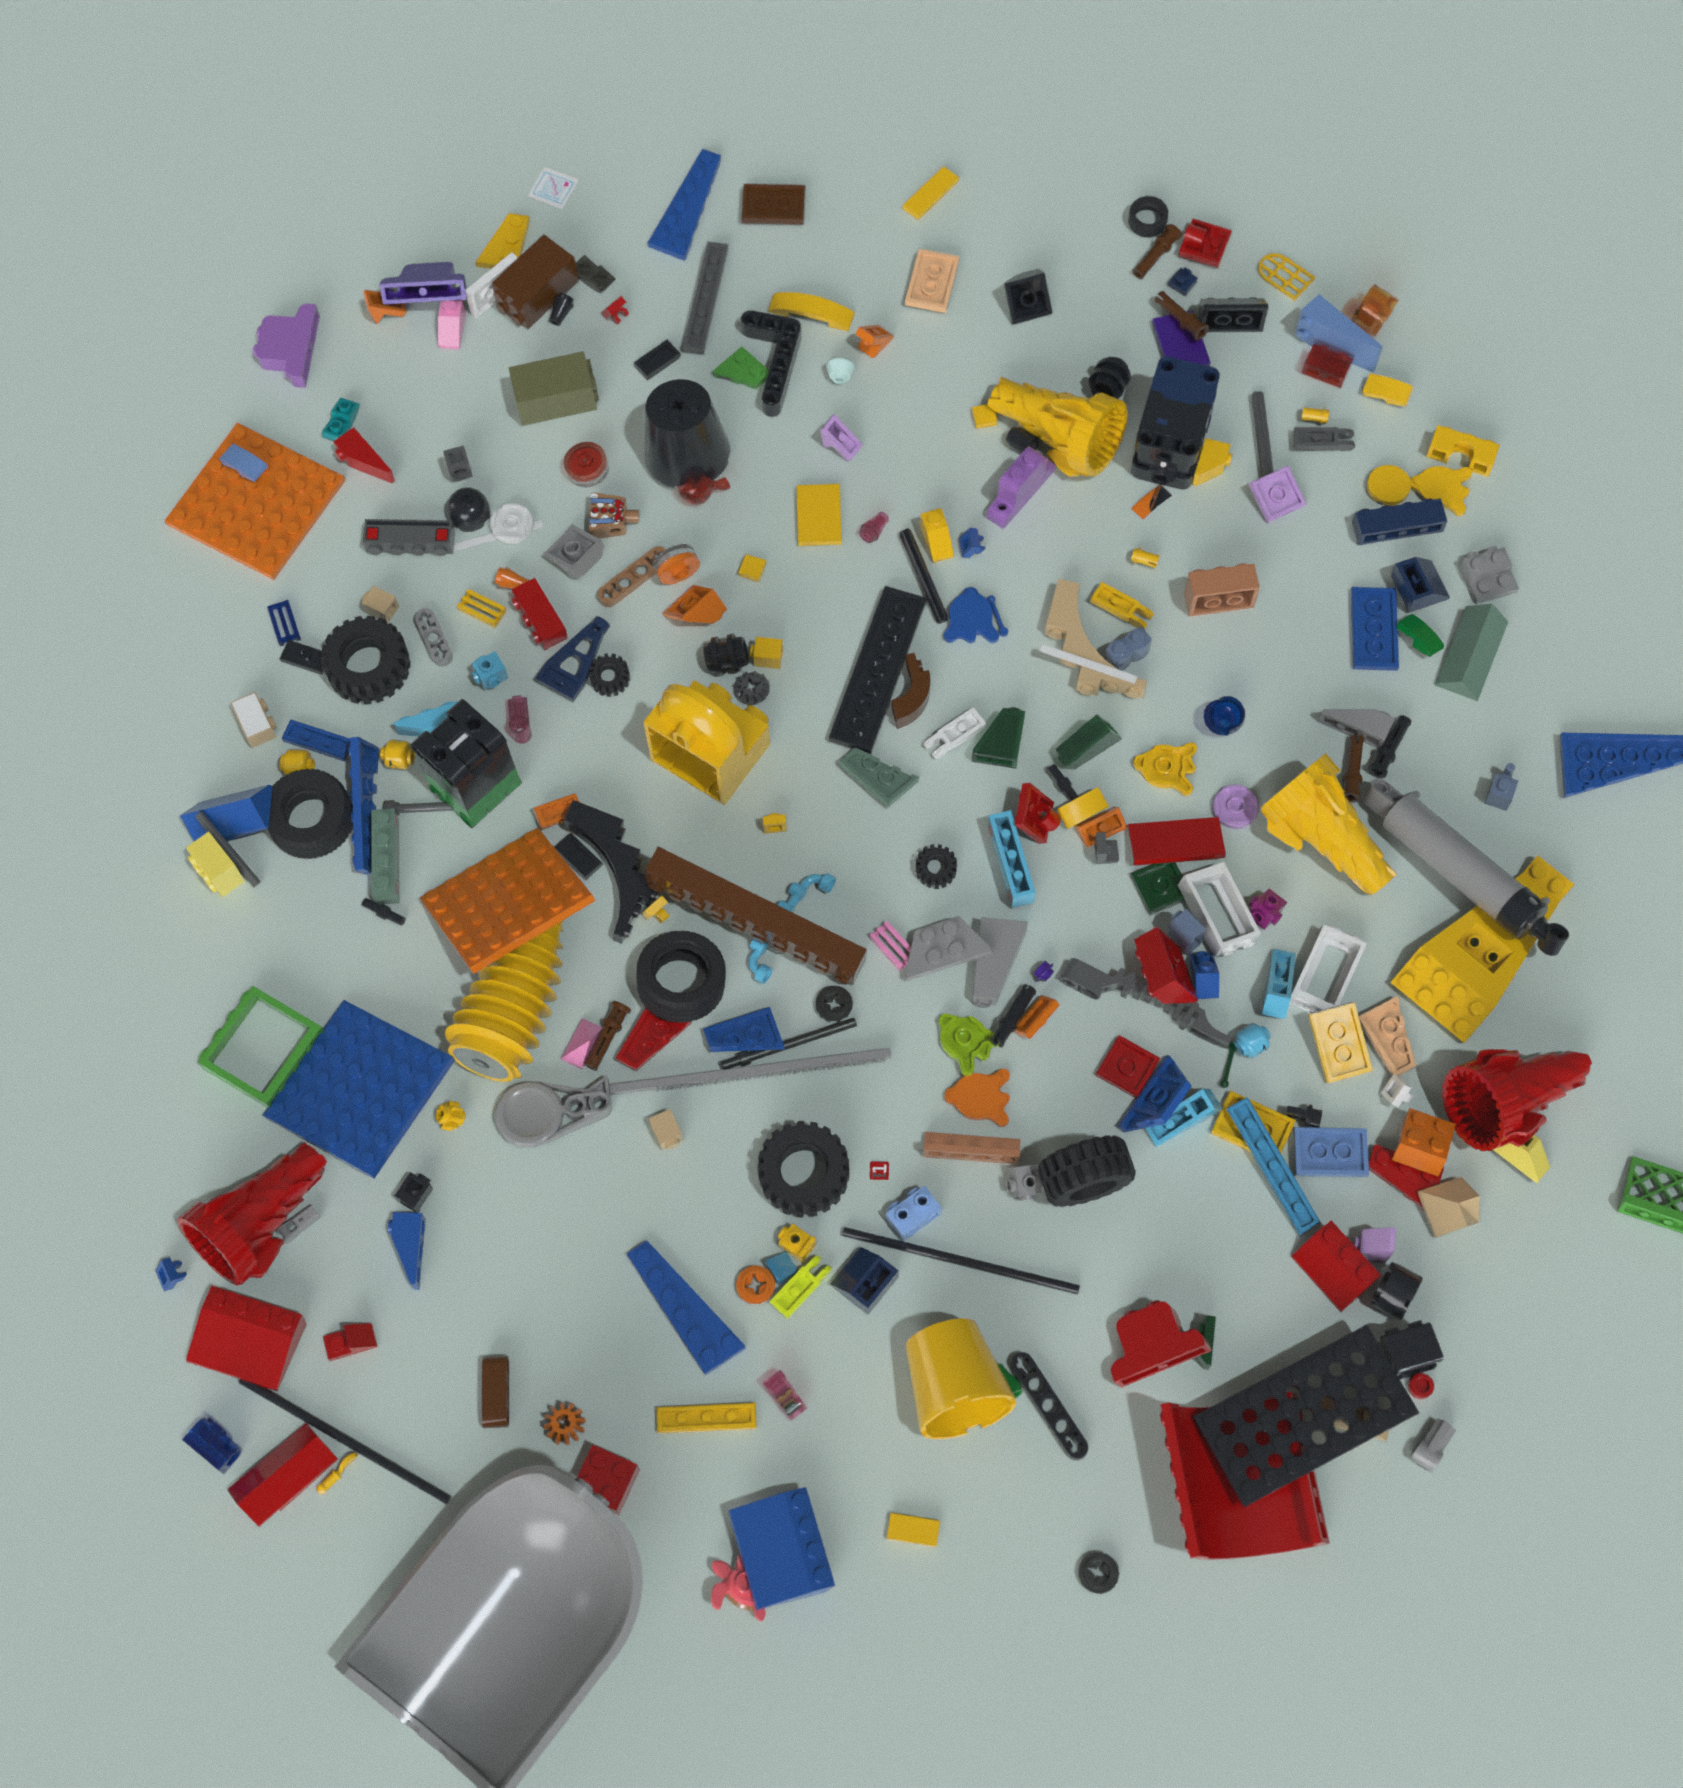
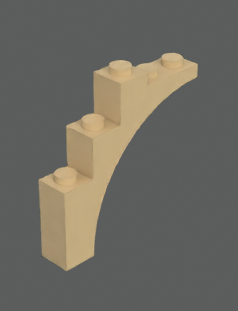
(1065, 624)

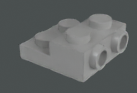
(1489, 574)

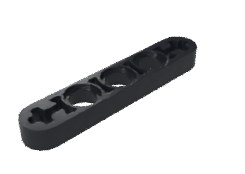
(1053, 1418)

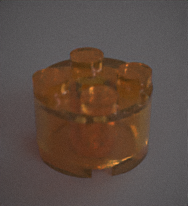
(1374, 309)

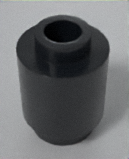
(1020, 439)

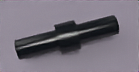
(1063, 783)
(383, 911)

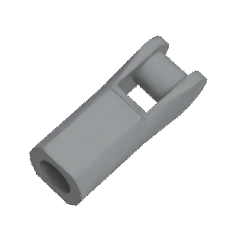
(302, 1221)

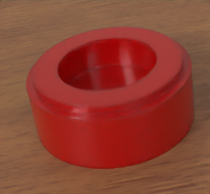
(1421, 1386)

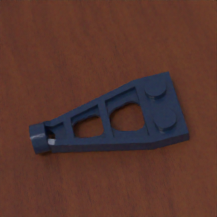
(562, 681)

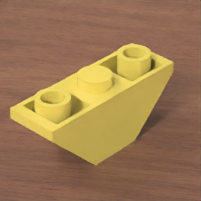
(1527, 1158)

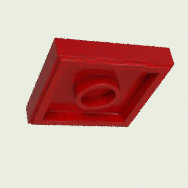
(1127, 1066)

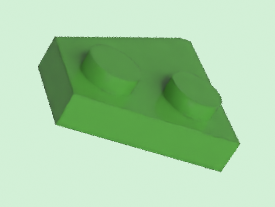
(742, 369)

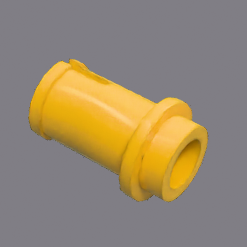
(1315, 415)
(1144, 557)

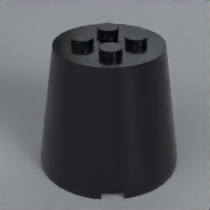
(683, 434)

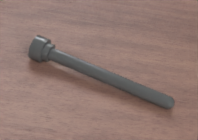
(417, 807)

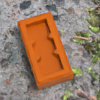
(554, 811)
(1036, 1016)

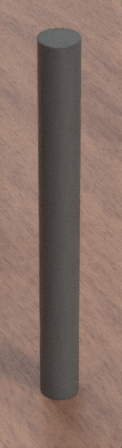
(232, 854)

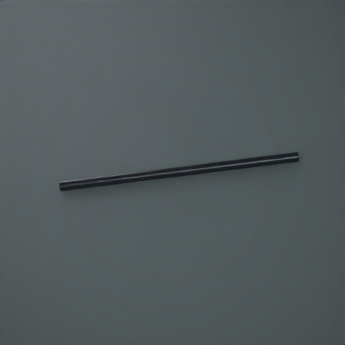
(961, 1260)
(348, 1441)

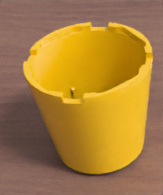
(956, 1380)

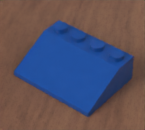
(781, 1549)

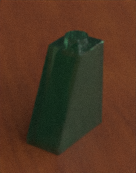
(1001, 740)
(1087, 742)

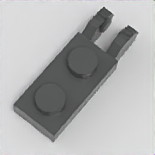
(1323, 438)

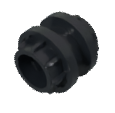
(1110, 377)
(726, 654)

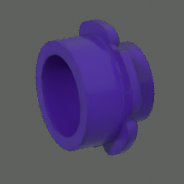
(1044, 971)

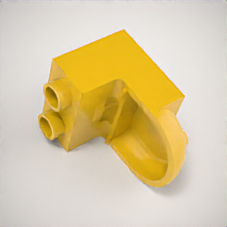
(706, 738)

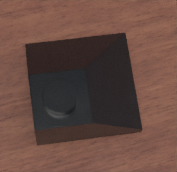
(1028, 296)

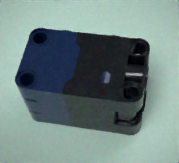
(1175, 422)

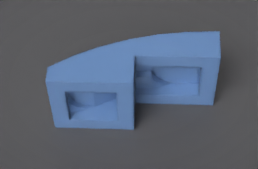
(244, 462)

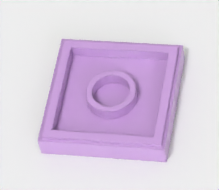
(1277, 494)

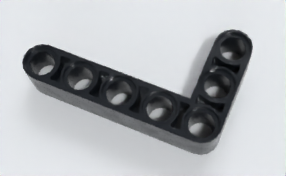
(782, 358)

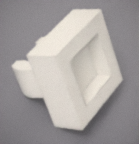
(1397, 1091)

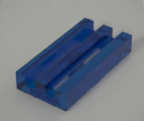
(281, 640)

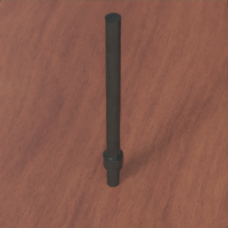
(745, 1058)

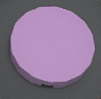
(1235, 806)

